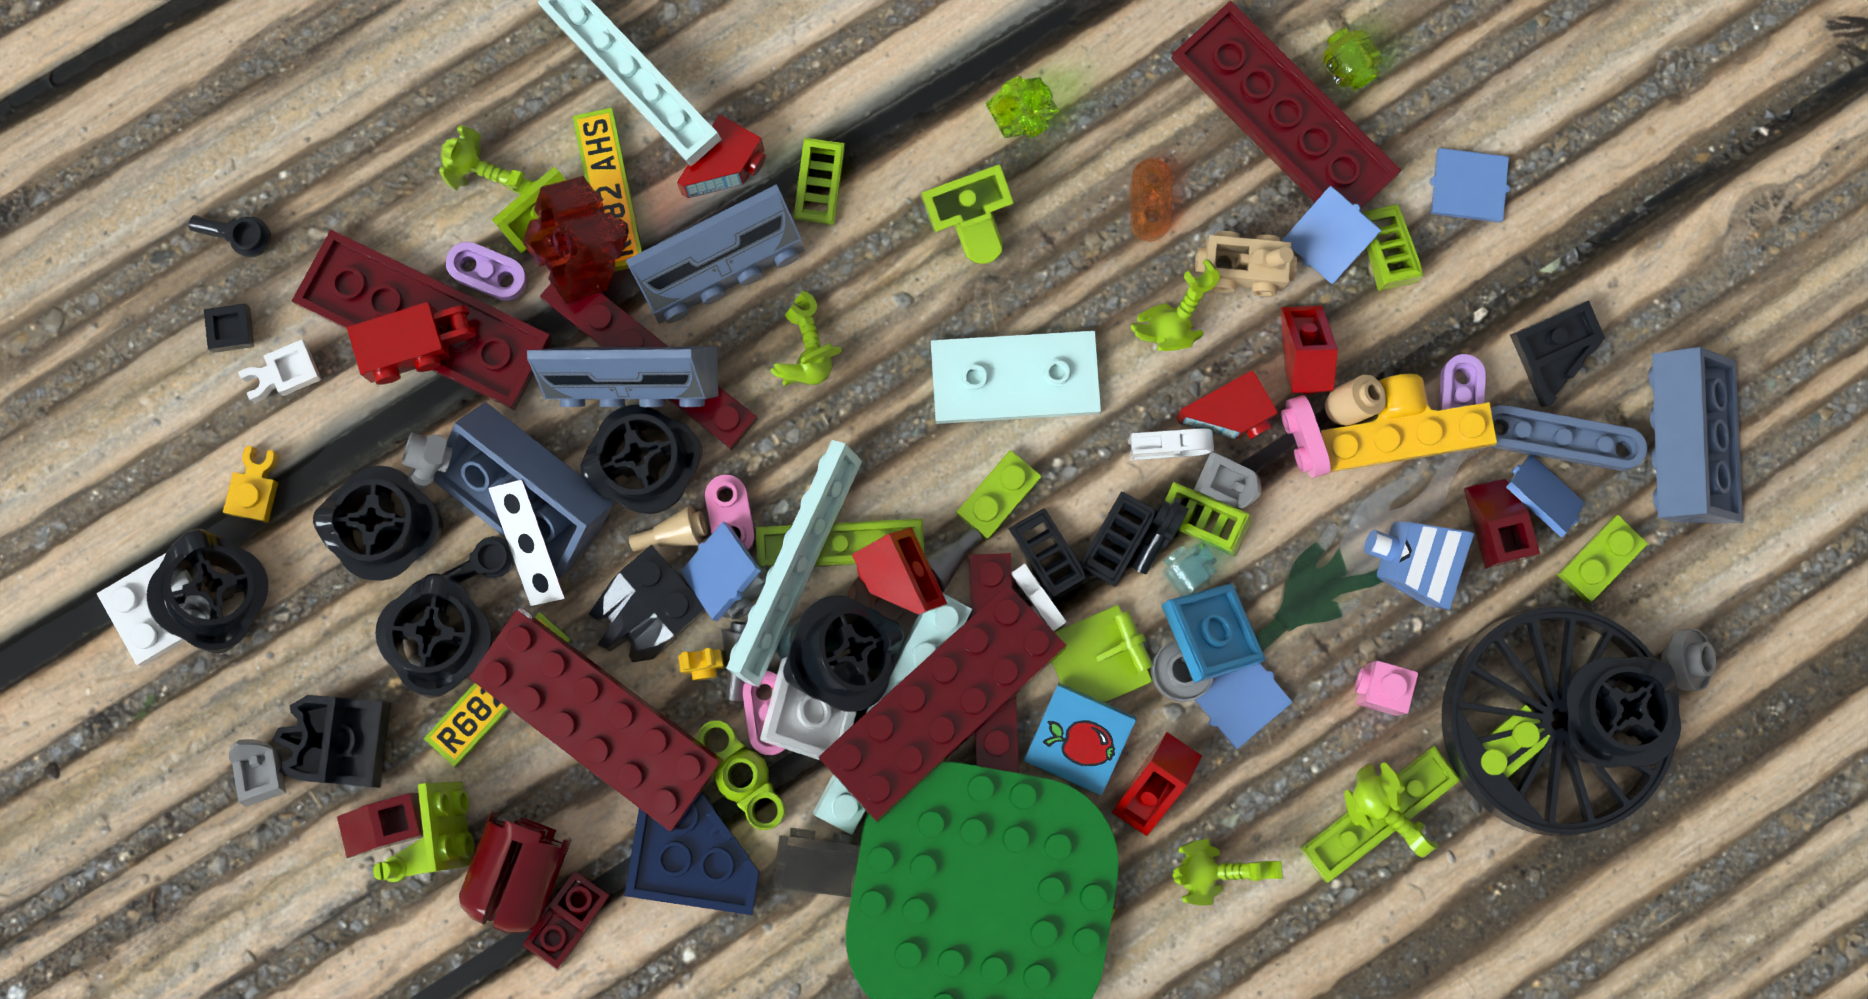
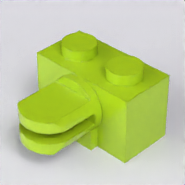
(969, 208)

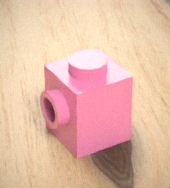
(1385, 688)

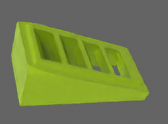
(821, 147)
(1412, 268)
(1239, 530)

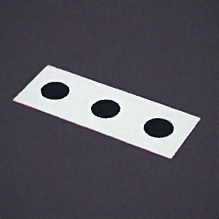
(526, 543)

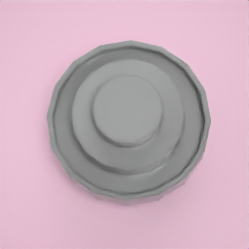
(1691, 659)
(1173, 677)

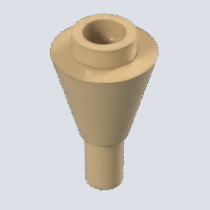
(680, 529)

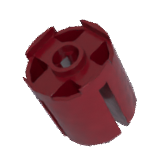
(512, 874)

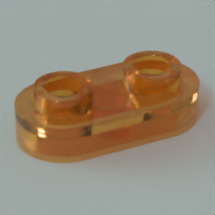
(1151, 198)

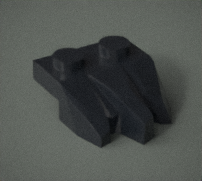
(646, 607)
(336, 740)

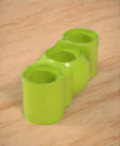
(758, 789)

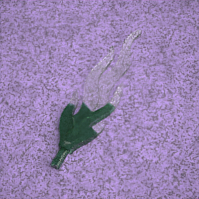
(1310, 590)

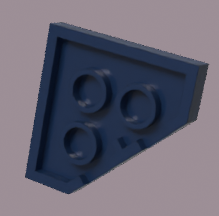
(693, 864)

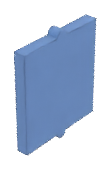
(1469, 185)
(1332, 235)
(1546, 495)
(720, 571)
(1243, 703)

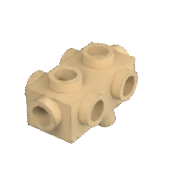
(1254, 263)

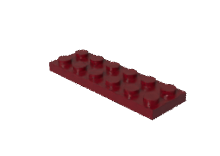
(1283, 109)
(359, 284)
(942, 703)
(596, 719)

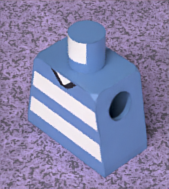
(1421, 560)

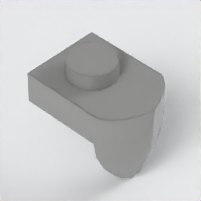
(1228, 482)
(256, 771)

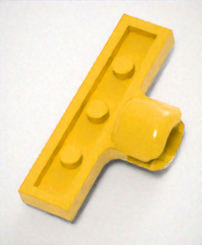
(1408, 429)

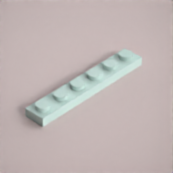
(634, 76)
(794, 564)
(926, 635)

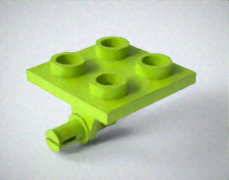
(1103, 655)
(445, 834)

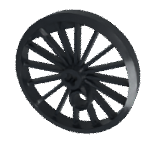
(1466, 749)

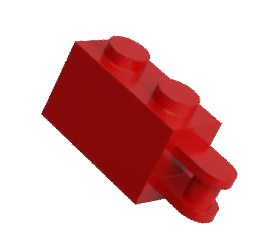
(407, 341)

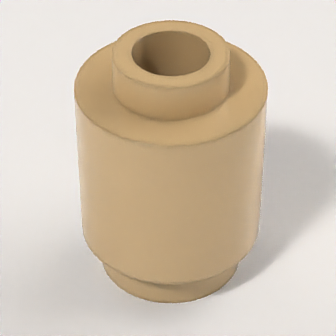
(1355, 400)

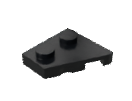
(1557, 348)

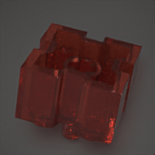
(575, 238)

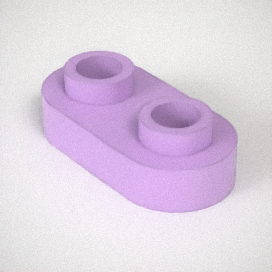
(489, 271)
(1459, 395)

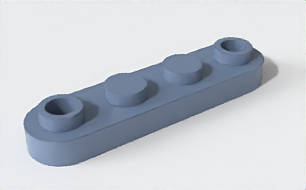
(1568, 438)

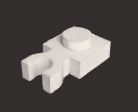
(286, 370)
(1038, 598)

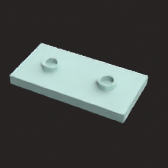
(1015, 377)

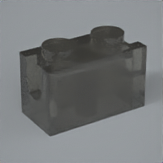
(816, 864)

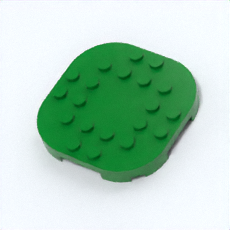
(983, 891)

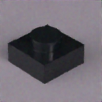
(229, 328)

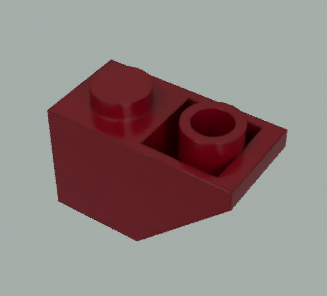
(1500, 524)
(381, 824)

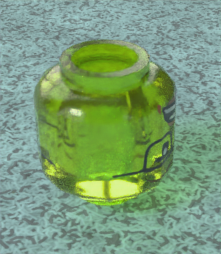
(1352, 58)

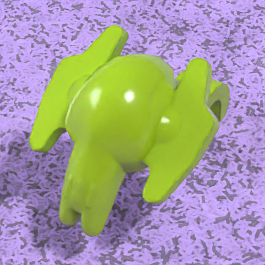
(461, 157)
(1173, 326)
(815, 362)
(1380, 798)
(1200, 871)

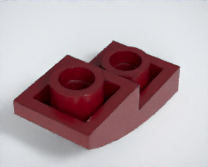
(566, 920)

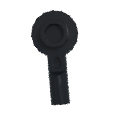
(246, 235)
(1169, 519)
(489, 558)

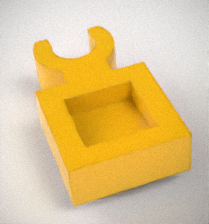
(252, 493)
(702, 664)

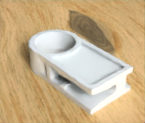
(1171, 444)

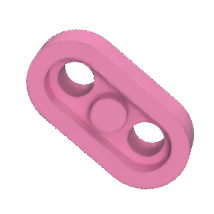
(1311, 451)
(734, 512)
(756, 713)

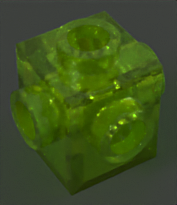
(1023, 107)

